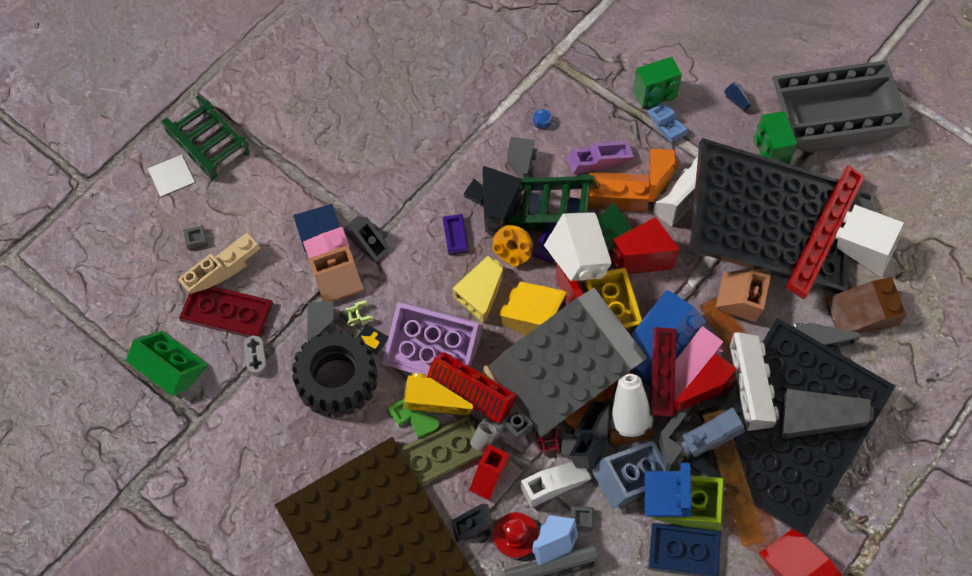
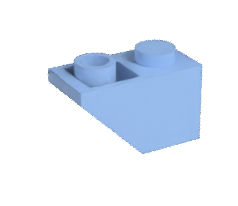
(555, 539)

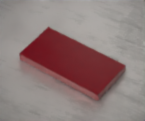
(227, 311)

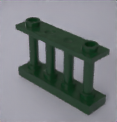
(197, 153)
(543, 220)

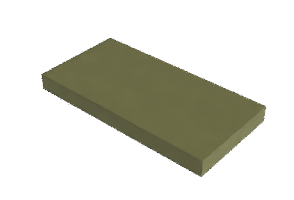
(442, 451)

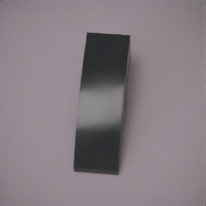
(591, 435)

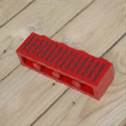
(473, 386)

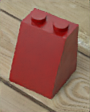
(645, 249)

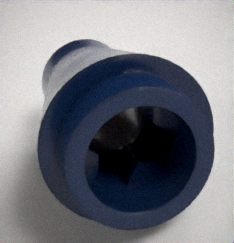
(737, 95)

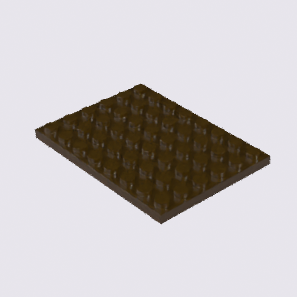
(372, 521)

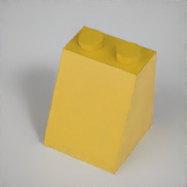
(531, 306)

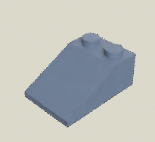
(623, 473)

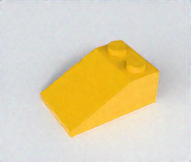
(430, 396)

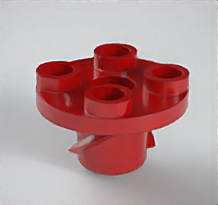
(515, 535)

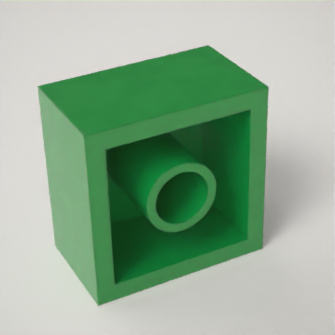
(657, 82)
(775, 137)

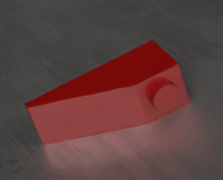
(708, 383)

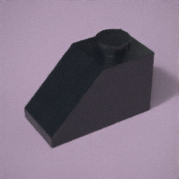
(366, 238)

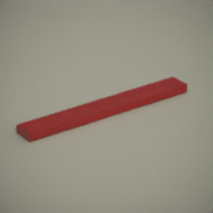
(825, 232)

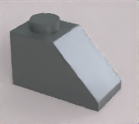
(321, 318)

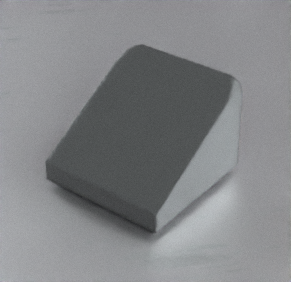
(863, 200)

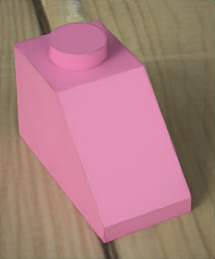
(325, 242)

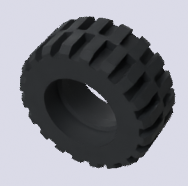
(330, 348)

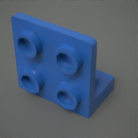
(668, 493)

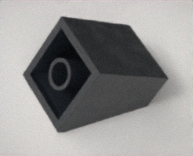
(500, 198)

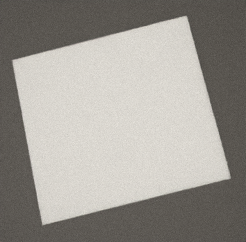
(171, 175)

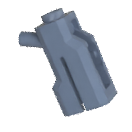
(713, 433)

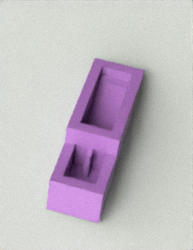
(599, 157)

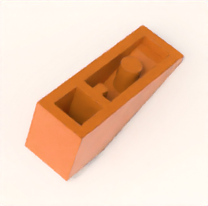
(661, 170)

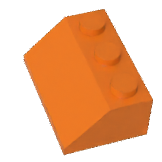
(627, 191)

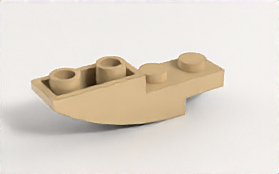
(221, 267)

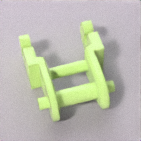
(359, 305)

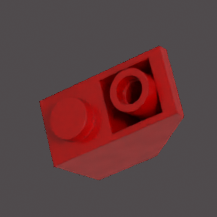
(489, 472)

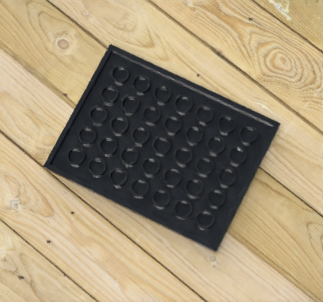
(761, 213)
(799, 474)

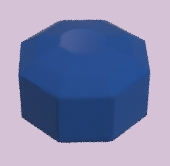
(542, 119)

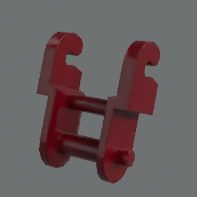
(552, 448)

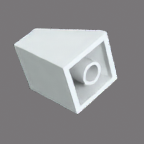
(869, 238)
(579, 247)

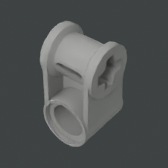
(486, 433)

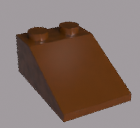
(867, 307)

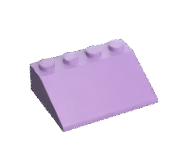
(423, 333)

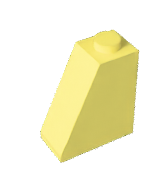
(480, 288)

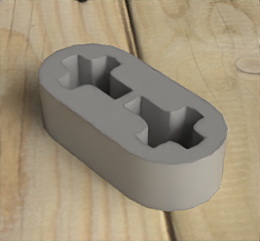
(259, 355)

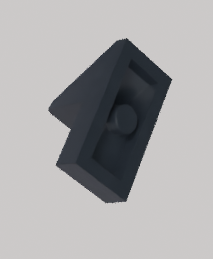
(473, 523)

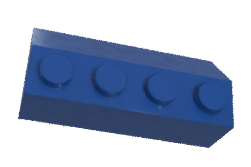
(668, 312)

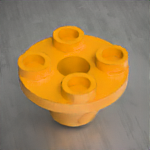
(512, 245)

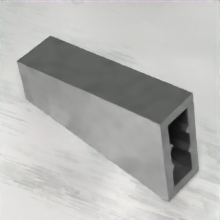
(822, 413)

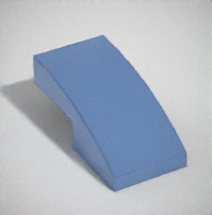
(666, 122)

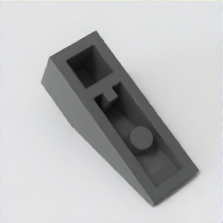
(829, 335)

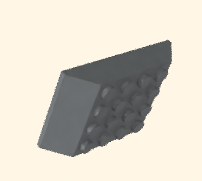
(842, 105)
(567, 361)

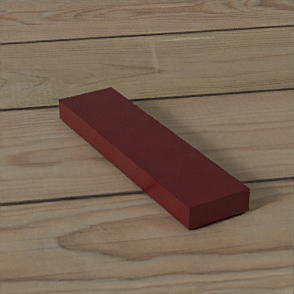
(663, 372)

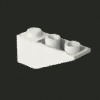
(552, 483)

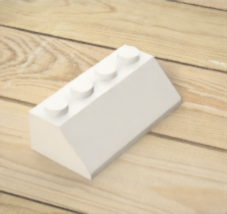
(678, 196)
(752, 382)

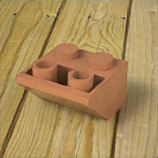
(336, 274)
(743, 293)

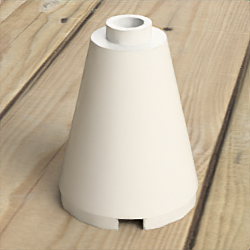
(630, 407)

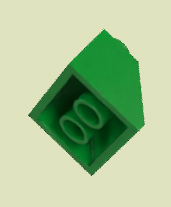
(165, 362)

